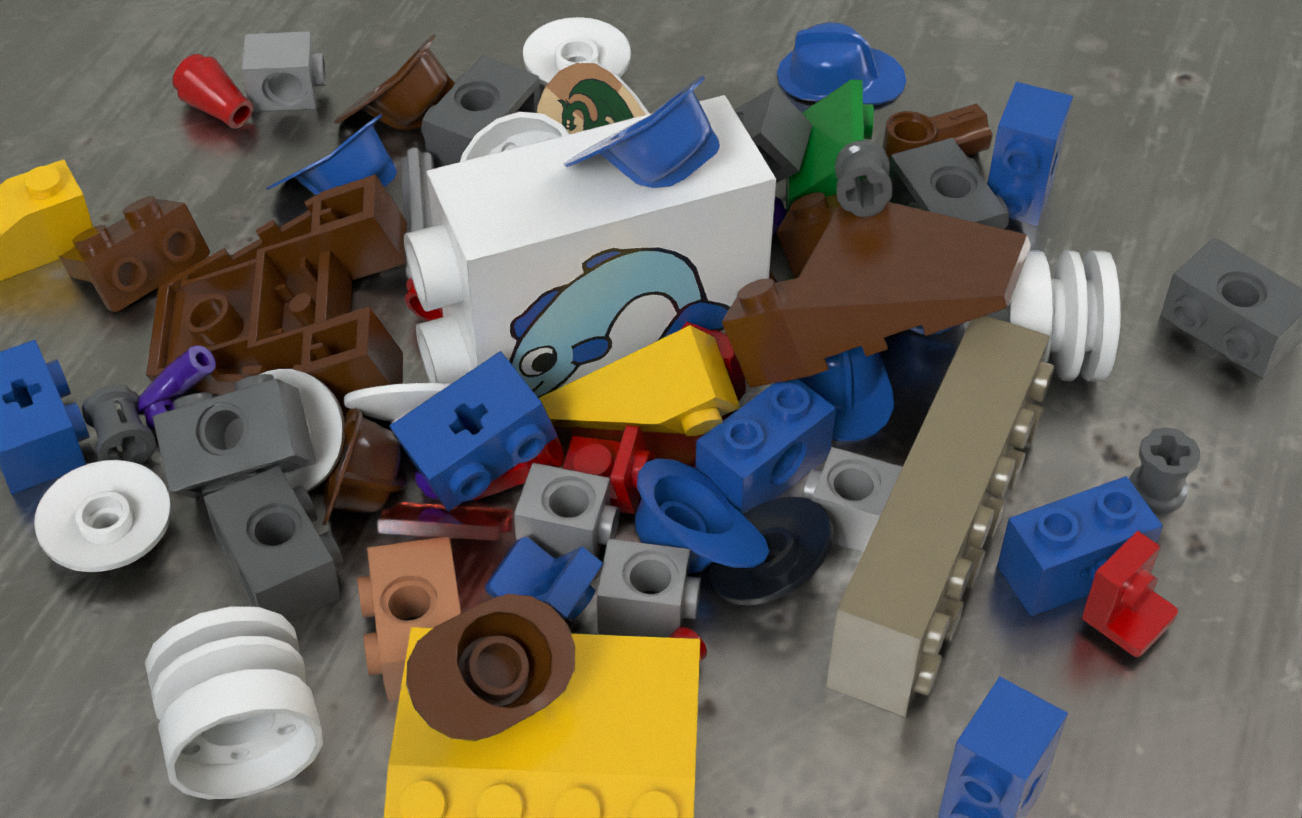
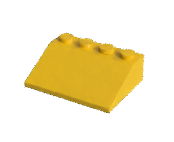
(602, 749)

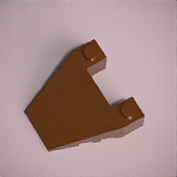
(866, 283)
(290, 298)

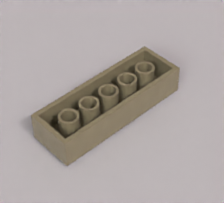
(939, 516)

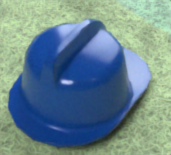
(833, 55)
(662, 145)
(353, 160)
(858, 391)
(692, 513)

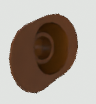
(408, 92)
(366, 468)
(490, 667)

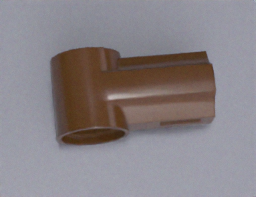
(912, 130)

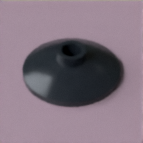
(798, 543)

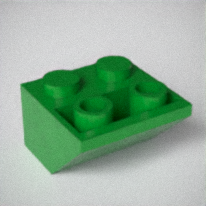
(835, 123)

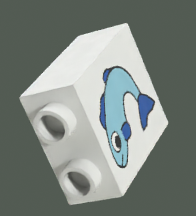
(580, 258)

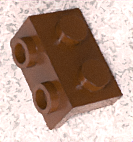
(136, 252)

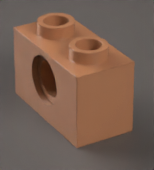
(402, 584)

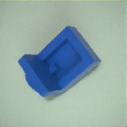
(557, 582)

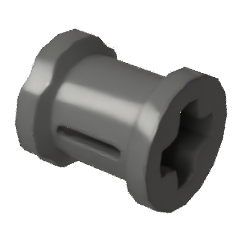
(858, 196)
(118, 426)
(1166, 461)

